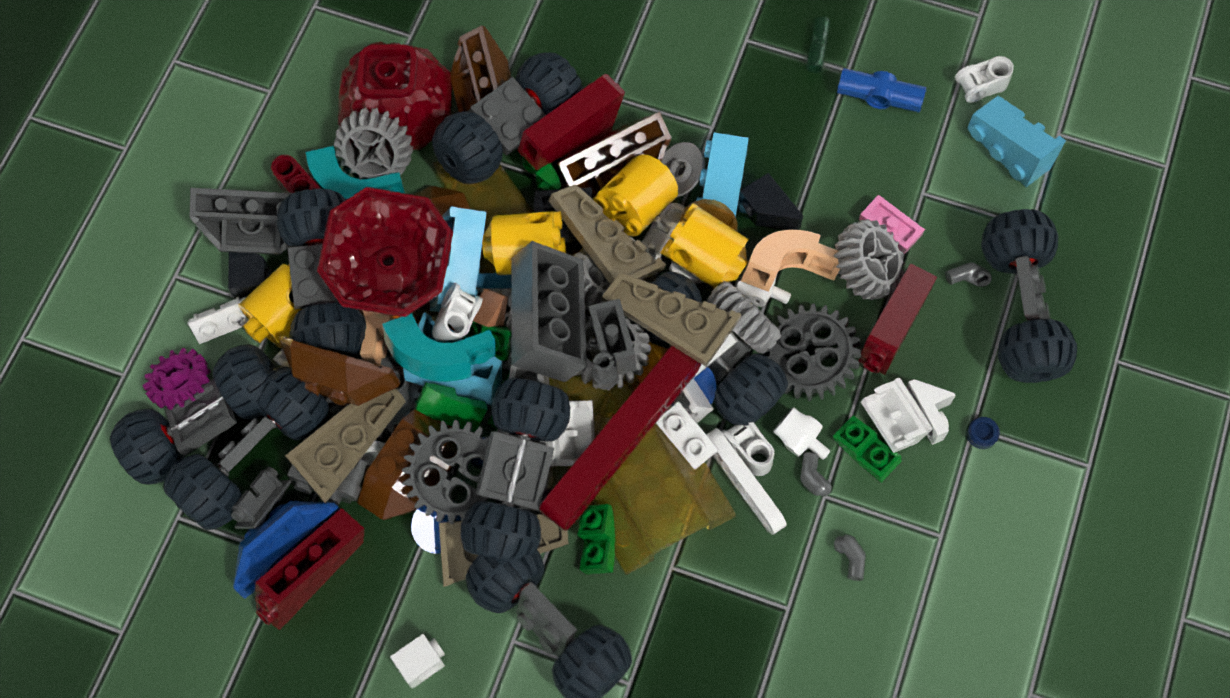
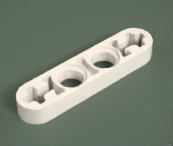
(746, 483)

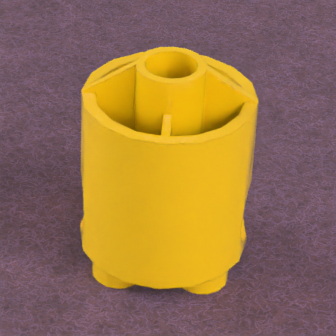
(638, 194)
(511, 233)
(707, 248)
(270, 308)

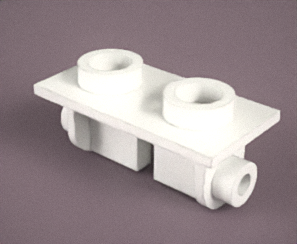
(217, 323)
(687, 435)

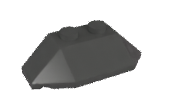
(238, 219)

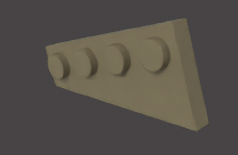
(603, 238)
(682, 322)
(342, 441)
(457, 560)

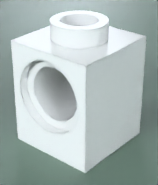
(419, 660)

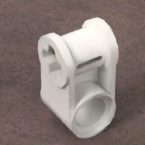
(981, 80)
(457, 310)
(749, 442)

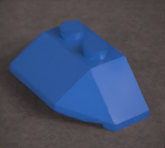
(276, 539)

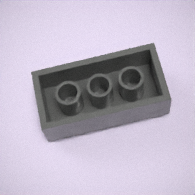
(548, 312)

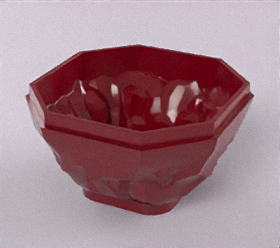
(400, 81)
(378, 228)

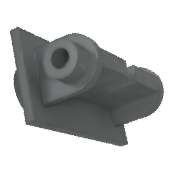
(252, 510)

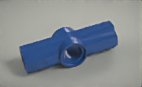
(881, 90)

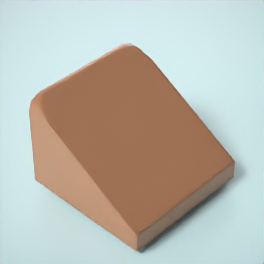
(492, 309)

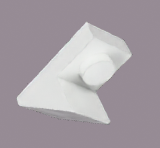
(930, 400)

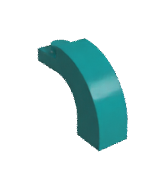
(328, 175)
(435, 359)

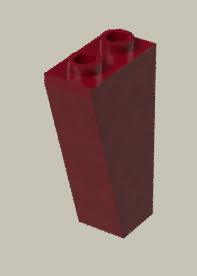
(573, 123)
(896, 319)
(306, 569)

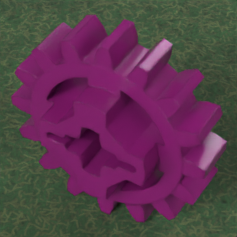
(176, 378)

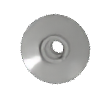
(685, 164)

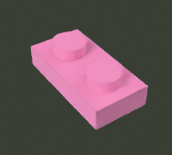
(903, 228)

